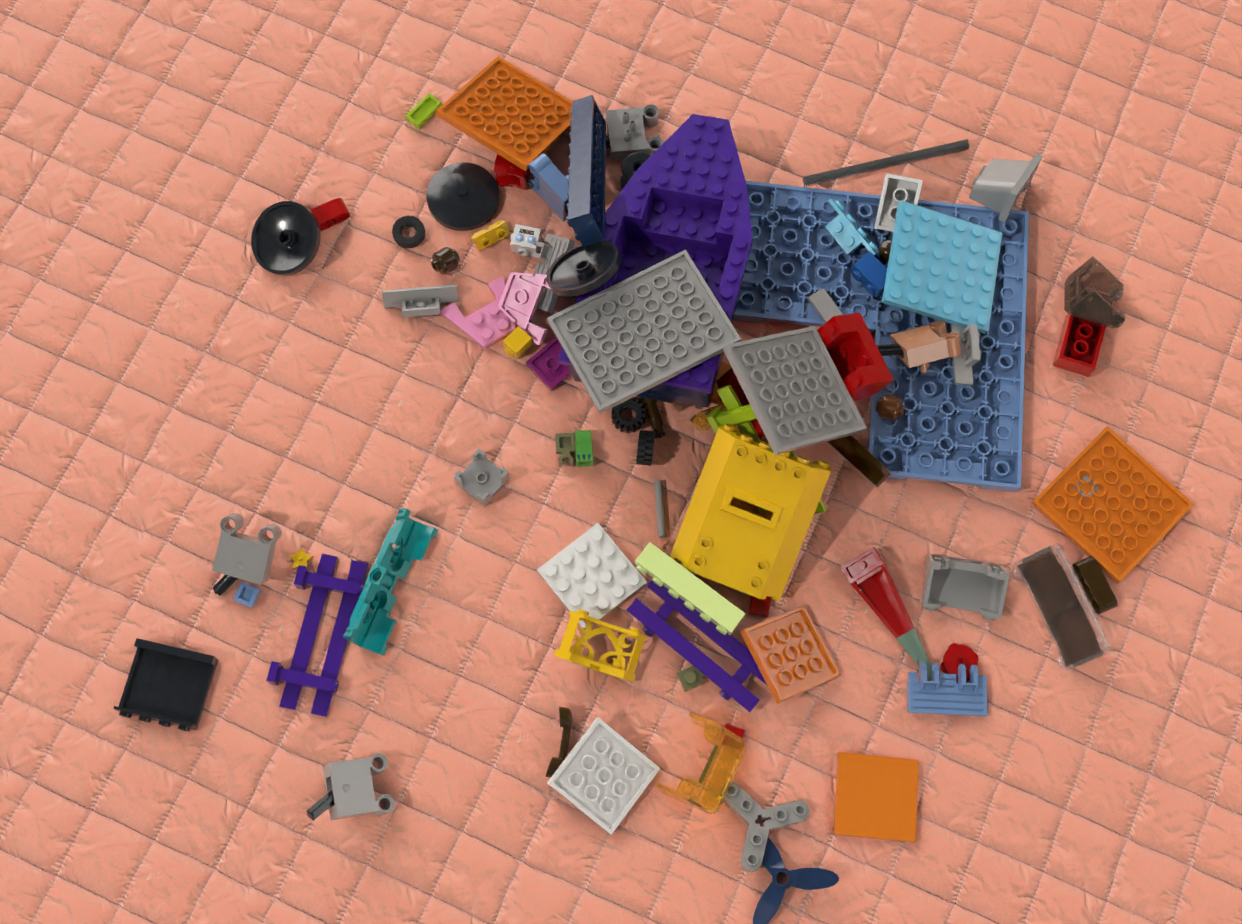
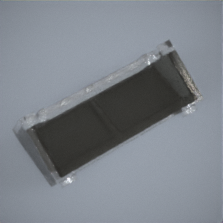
(1064, 607)

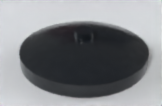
(463, 196)
(285, 238)
(583, 268)

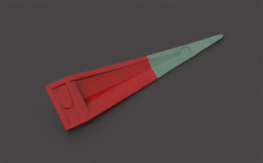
(875, 585)

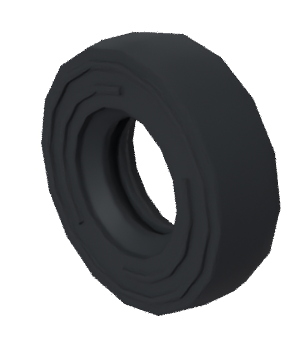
(412, 241)

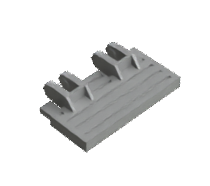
(549, 254)

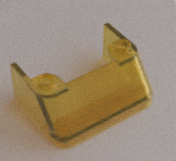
(718, 773)

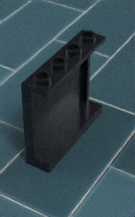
(167, 685)

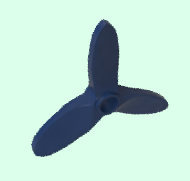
(799, 878)

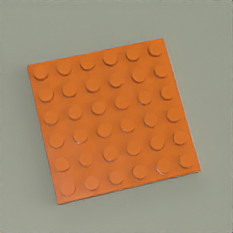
(509, 112)
(1124, 515)

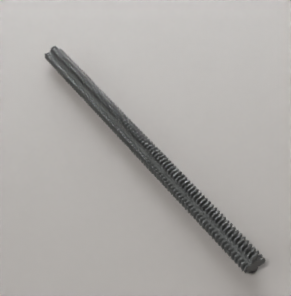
(878, 164)

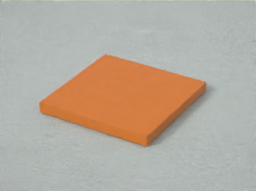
(790, 654)
(876, 797)

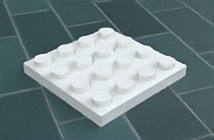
(592, 575)
(603, 775)

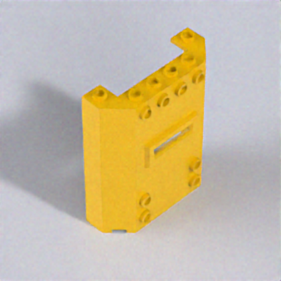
(736, 544)

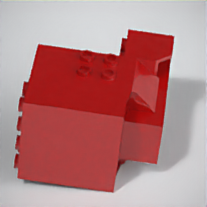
(853, 355)

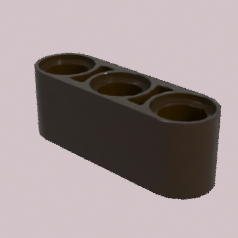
(1095, 584)

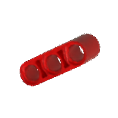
(331, 213)

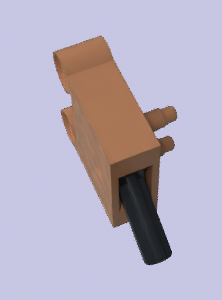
(923, 345)

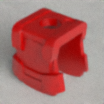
(510, 174)

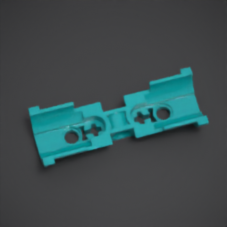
(370, 621)

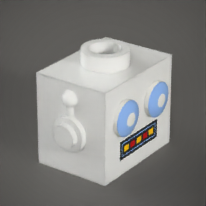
(523, 239)

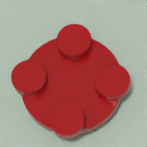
(956, 655)

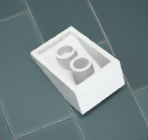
(893, 191)

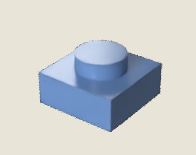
(246, 595)

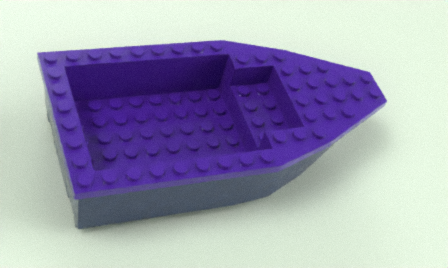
(693, 201)

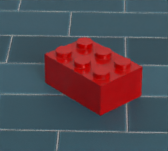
(1079, 346)

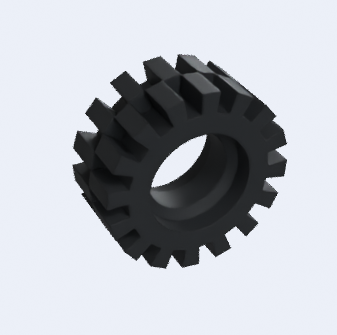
(631, 425)
(645, 447)

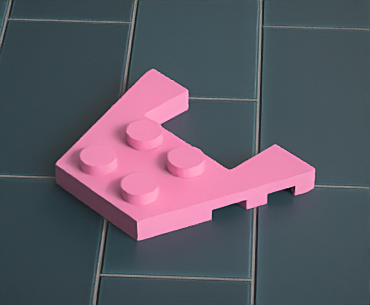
(521, 300)
(486, 324)

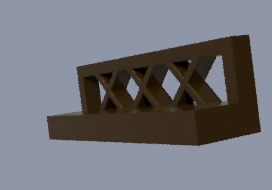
(861, 459)

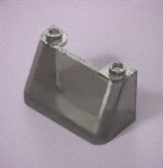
(1091, 294)

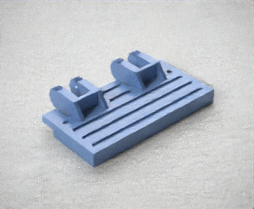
(946, 696)

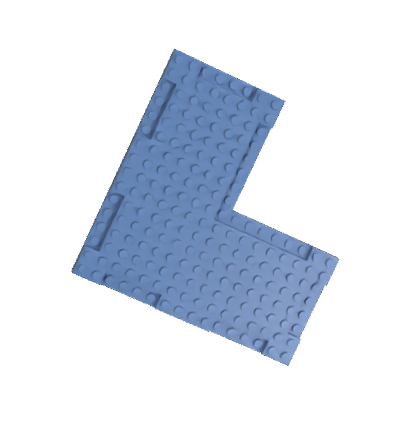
(947, 427)

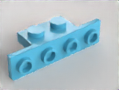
(847, 233)

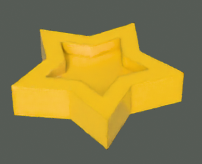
(300, 559)

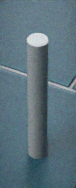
(660, 509)

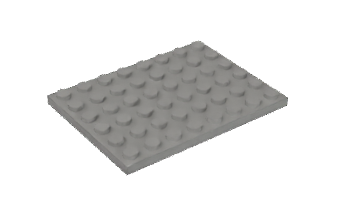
(643, 331)

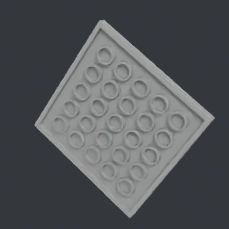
(794, 389)

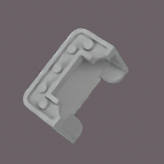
(964, 585)

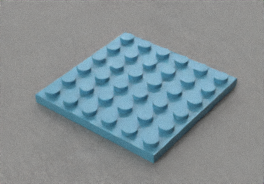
(942, 267)

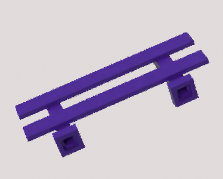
(656, 624)
(297, 677)

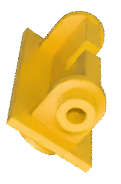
(494, 234)

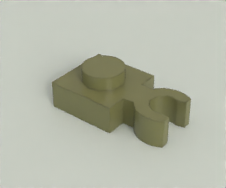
(565, 445)
(690, 678)

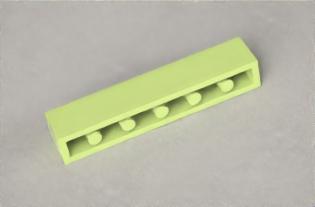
(689, 588)

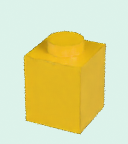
(517, 343)

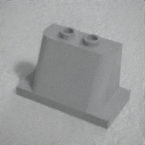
(1002, 183)

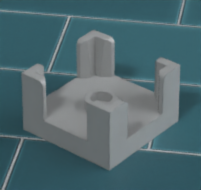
(481, 478)

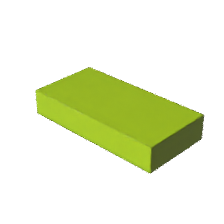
(423, 111)

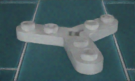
(757, 836)

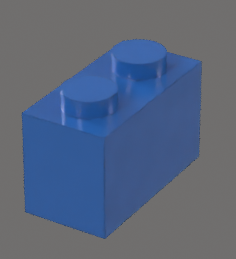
(870, 274)

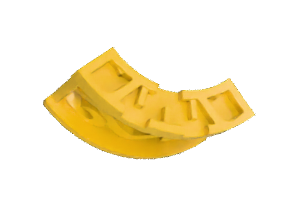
(617, 668)

